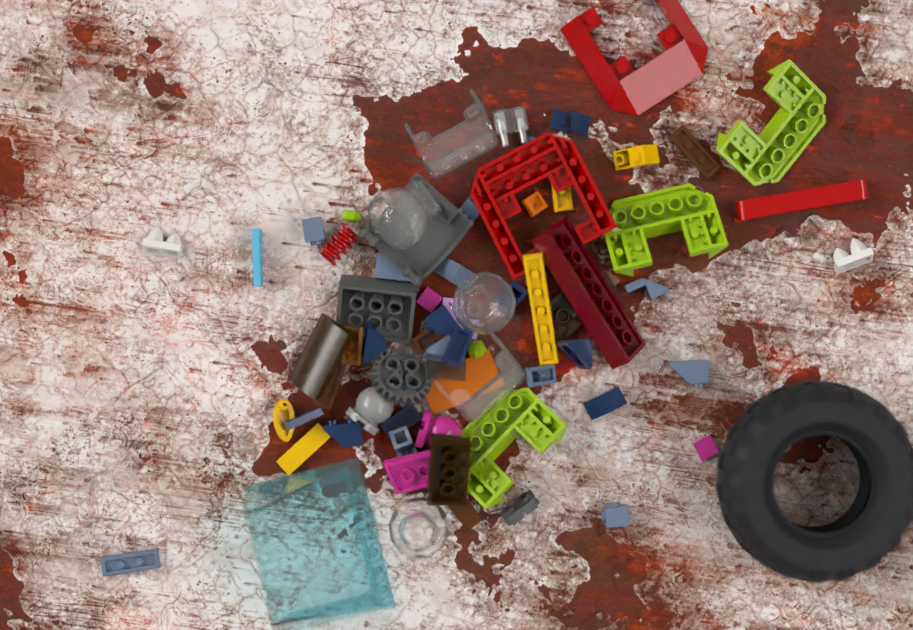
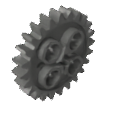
(384, 376)

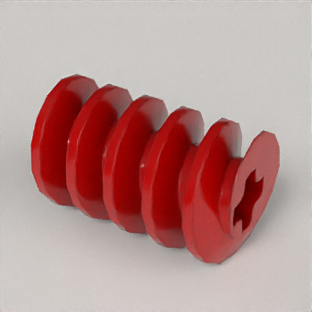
(338, 244)

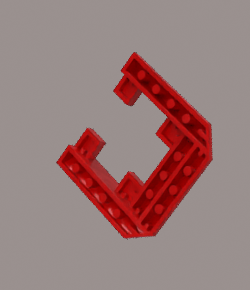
(641, 89)
(522, 168)

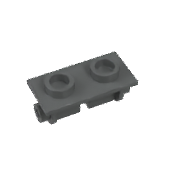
(526, 502)

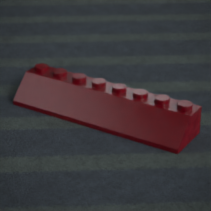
(589, 293)

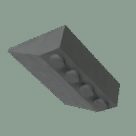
(382, 301)

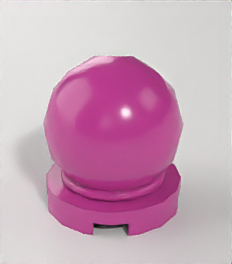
(439, 424)

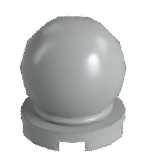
(371, 409)

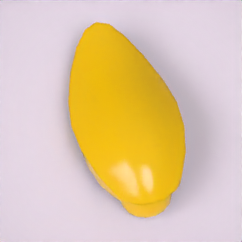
(283, 412)

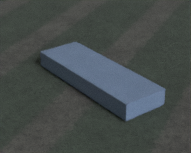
(130, 562)

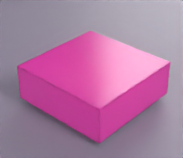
(429, 299)
(705, 447)

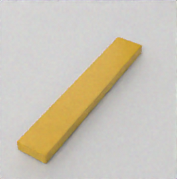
(540, 308)

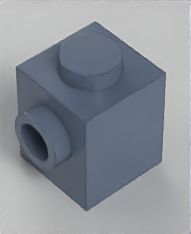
(313, 230)
(615, 515)

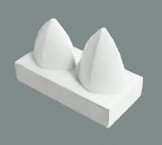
(155, 245)
(860, 256)

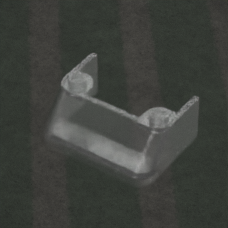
(458, 143)
(494, 391)

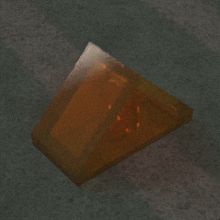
(353, 352)

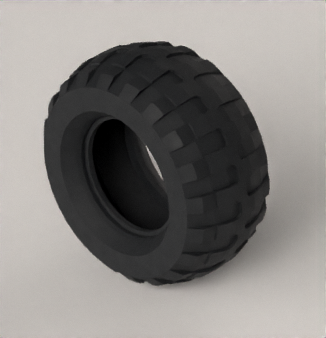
(884, 493)

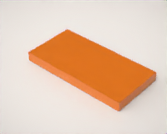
(478, 374)

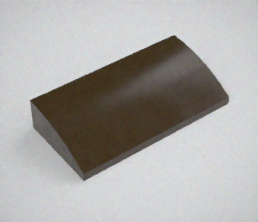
(563, 314)
(320, 356)
(448, 469)

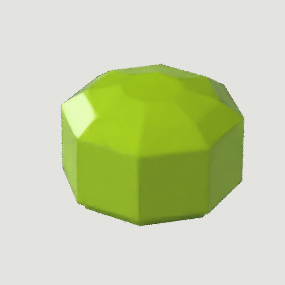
(351, 216)
(476, 349)

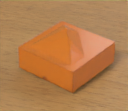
(534, 204)

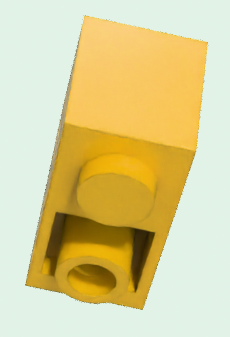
(636, 157)

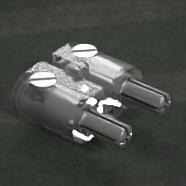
(509, 122)

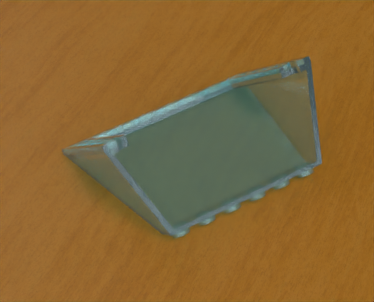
(317, 546)

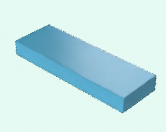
(257, 258)

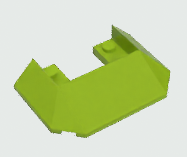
(787, 134)
(659, 214)
(493, 432)

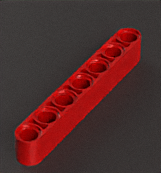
(802, 200)

